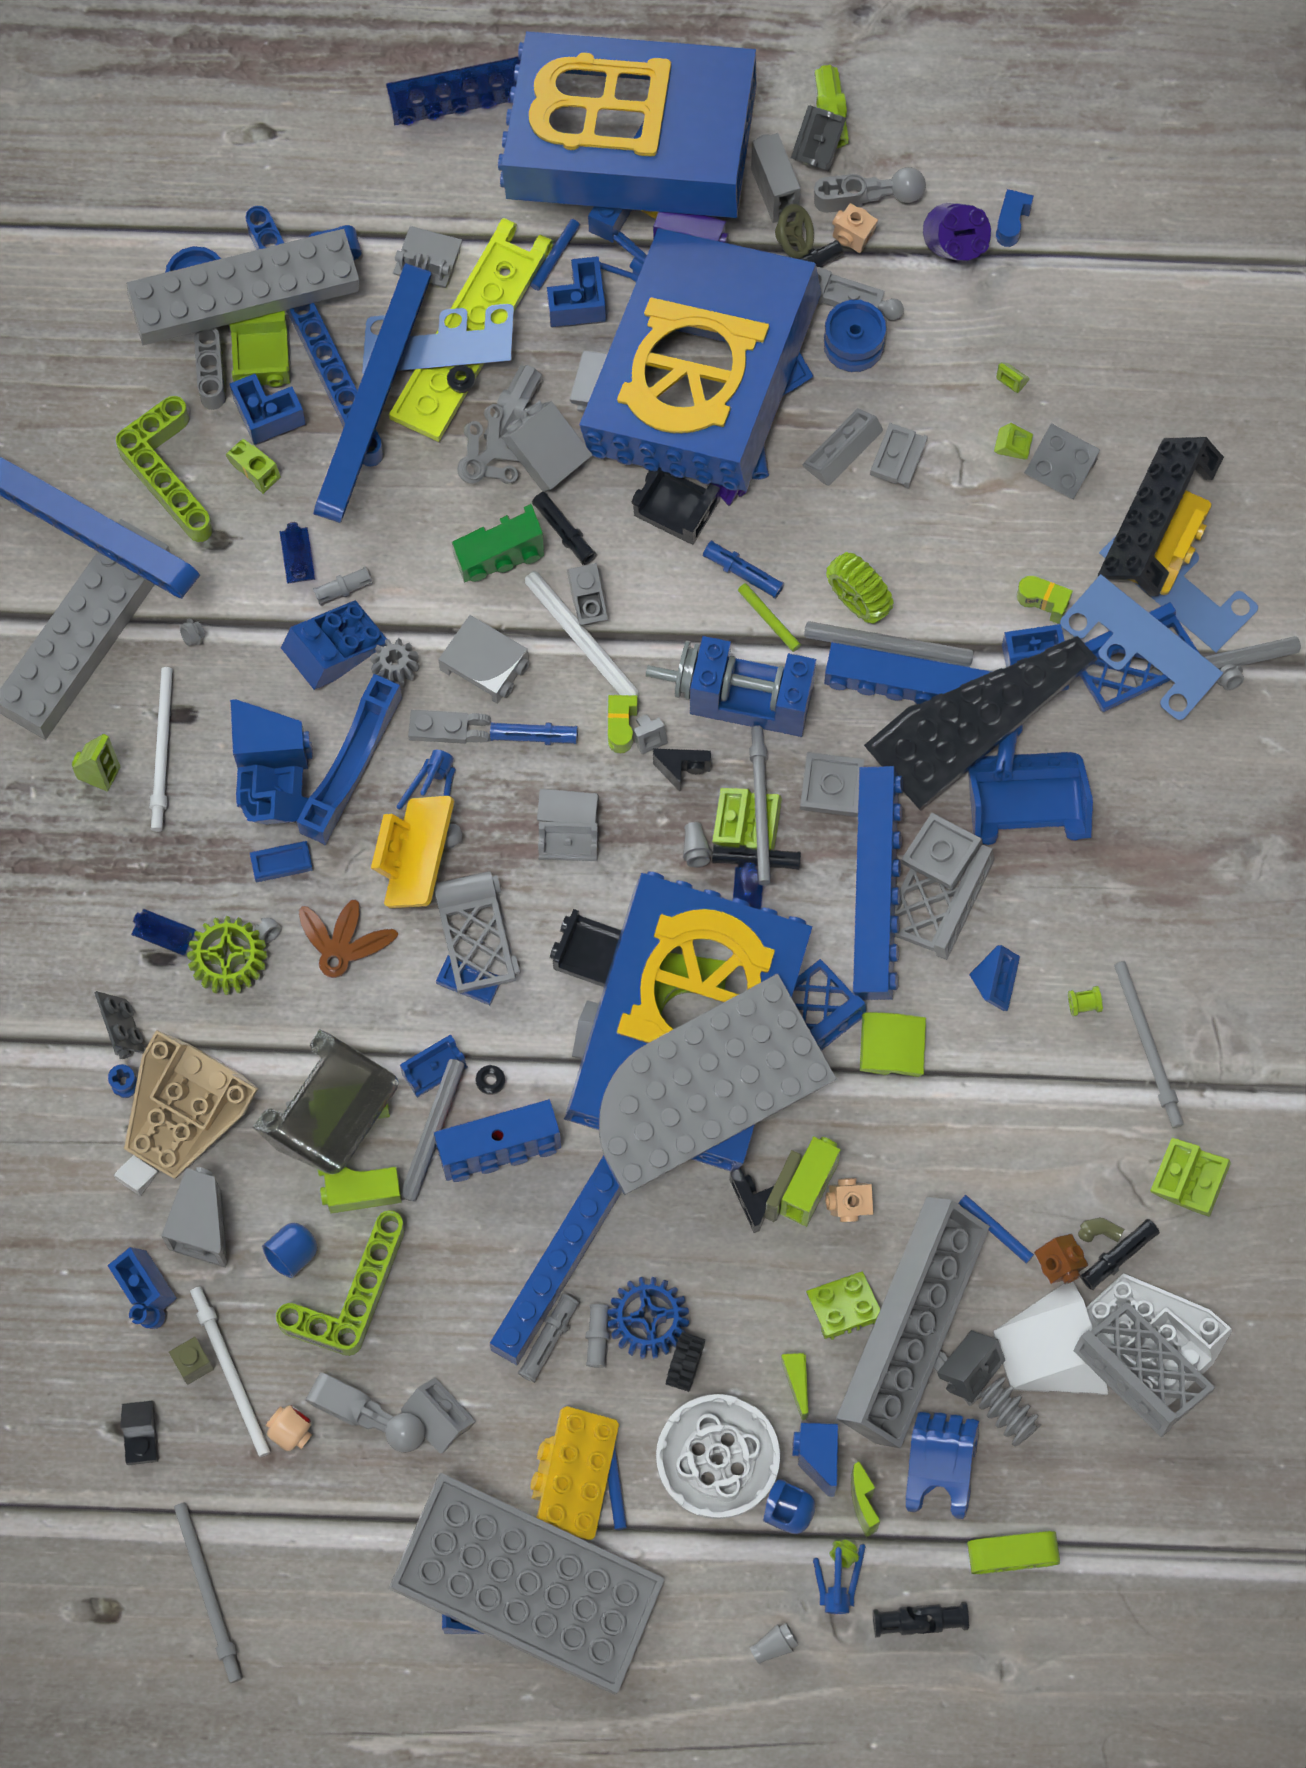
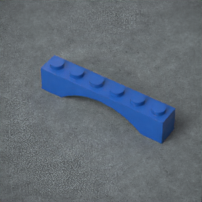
(366, 731)

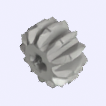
(405, 658)

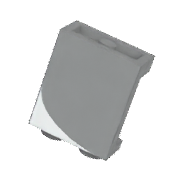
(485, 658)

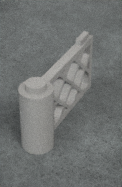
(468, 895)

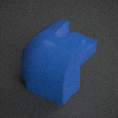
(270, 793)

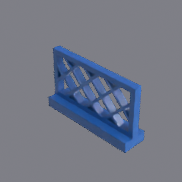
(1167, 617)
(842, 1016)

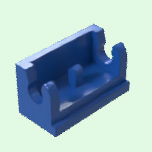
(428, 1067)

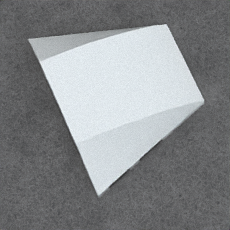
(1042, 1342)

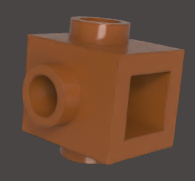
(1061, 1259)

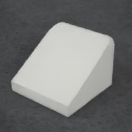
(135, 1175)

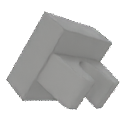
(649, 734)

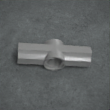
(517, 396)

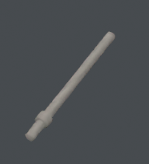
(758, 756)
(1167, 1097)
(226, 1649)

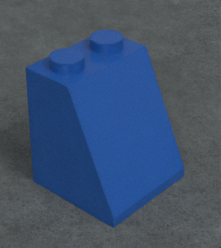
(268, 738)

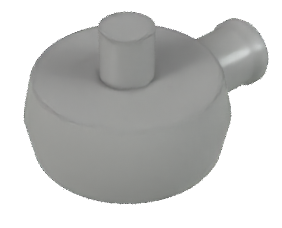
(453, 836)

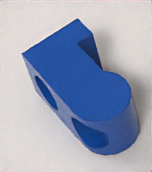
(1009, 223)

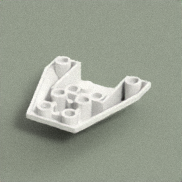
(1185, 1325)

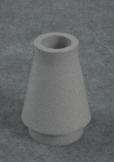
(696, 848)
(774, 1644)

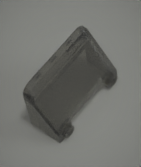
(331, 1107)

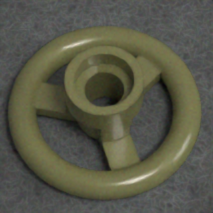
(792, 232)

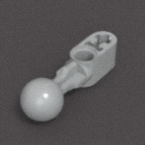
(906, 185)
(403, 1431)

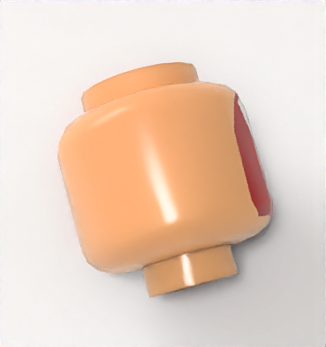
(289, 1428)

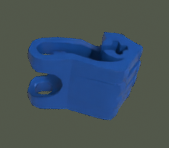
(942, 1458)

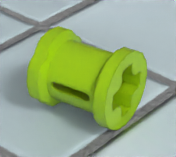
(1085, 1001)

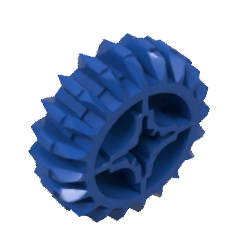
(661, 1314)

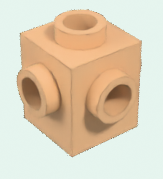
(854, 227)
(859, 1201)

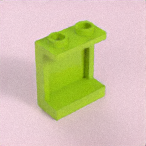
(262, 349)

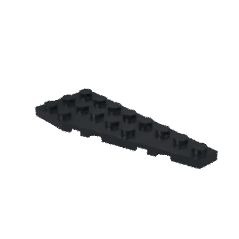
(954, 730)

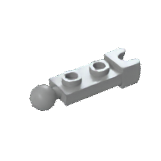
(839, 289)

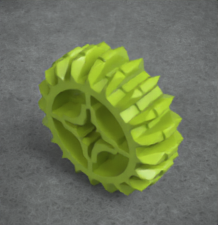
(859, 587)
(216, 953)

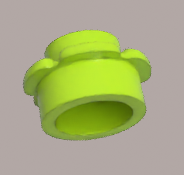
(849, 1552)

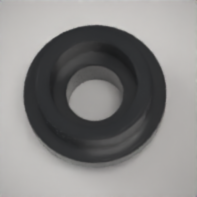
(463, 385)
(487, 1071)

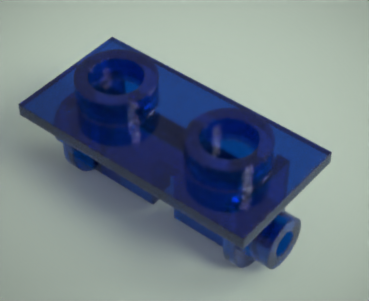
(297, 553)
(747, 885)
(162, 931)

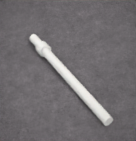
(158, 800)
(207, 1318)

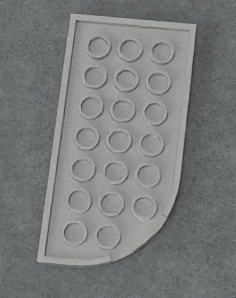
(708, 1083)

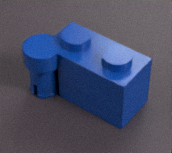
(143, 1287)

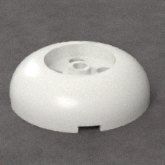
(705, 1422)

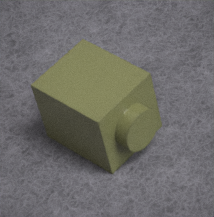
(191, 1360)

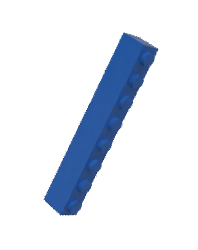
(876, 883)
(557, 1265)

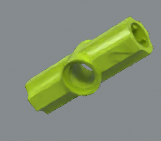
(830, 96)

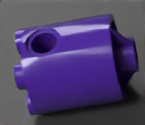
(957, 231)

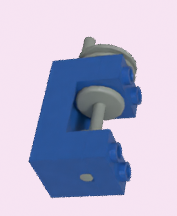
(742, 689)

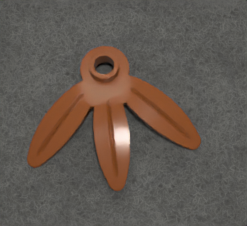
(339, 945)

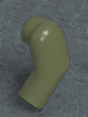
(1097, 1227)

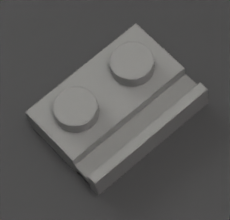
(898, 455)

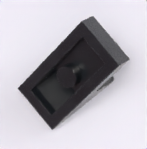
(673, 761)
(752, 1205)
(139, 1432)

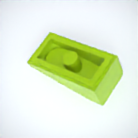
(795, 1371)

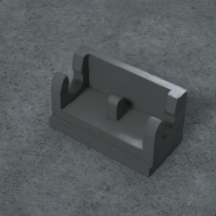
(818, 137)
(972, 1365)

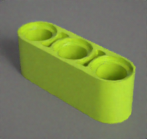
(1013, 1552)

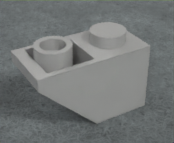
(587, 594)

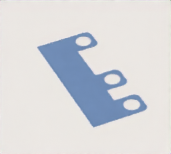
(452, 345)
(1198, 612)
(1142, 633)

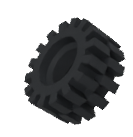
(685, 1361)

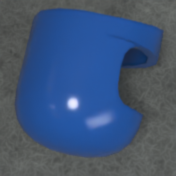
(290, 1249)
(789, 1508)

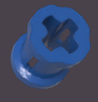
(114, 1076)

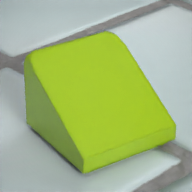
(1011, 377)
(1013, 441)

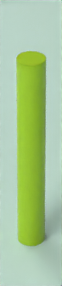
(769, 617)

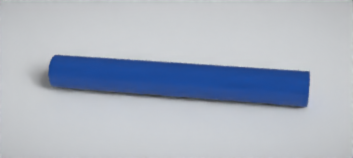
(555, 254)
(997, 1230)
(616, 1494)

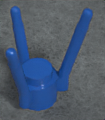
(637, 262)
(436, 767)
(837, 1599)

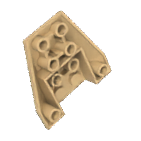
(182, 1104)

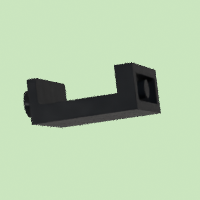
(675, 504)
(585, 949)

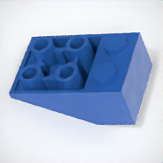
(332, 643)

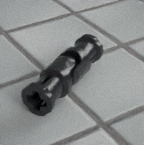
(915, 1620)

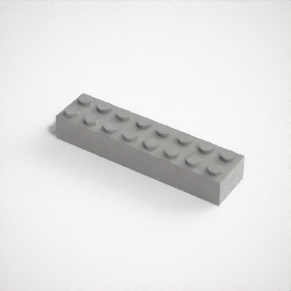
(243, 286)
(74, 642)
(913, 1322)

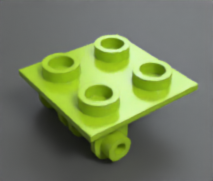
(844, 1305)

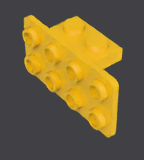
(1180, 536)
(412, 850)
(574, 1471)

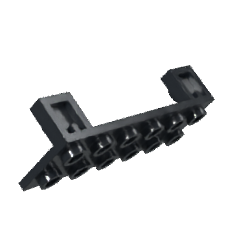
(1153, 508)

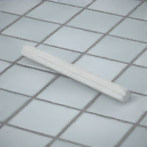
(580, 635)

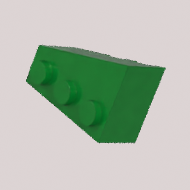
(501, 547)

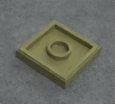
(773, 1203)

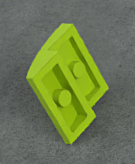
(737, 820)
(892, 1044)
(1190, 1177)
(861, 1492)

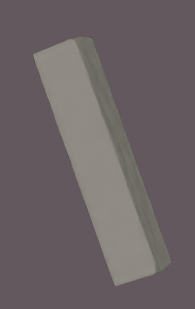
(843, 446)

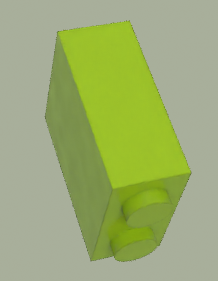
(810, 1180)

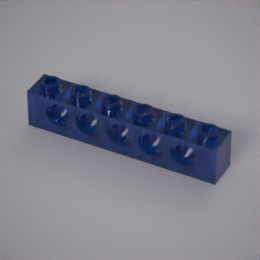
(454, 84)

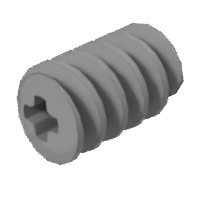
(1008, 1411)

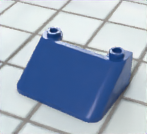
(1042, 793)

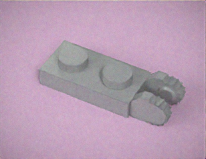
(447, 726)

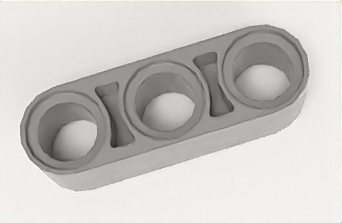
(213, 378)

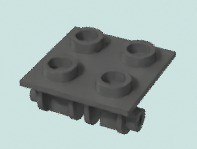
(1062, 461)
(120, 1024)

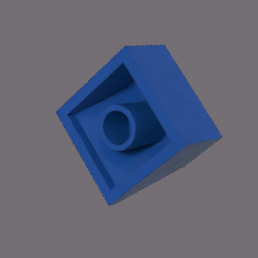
(817, 1454)

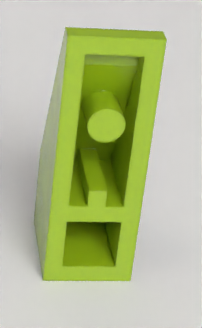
(97, 763)

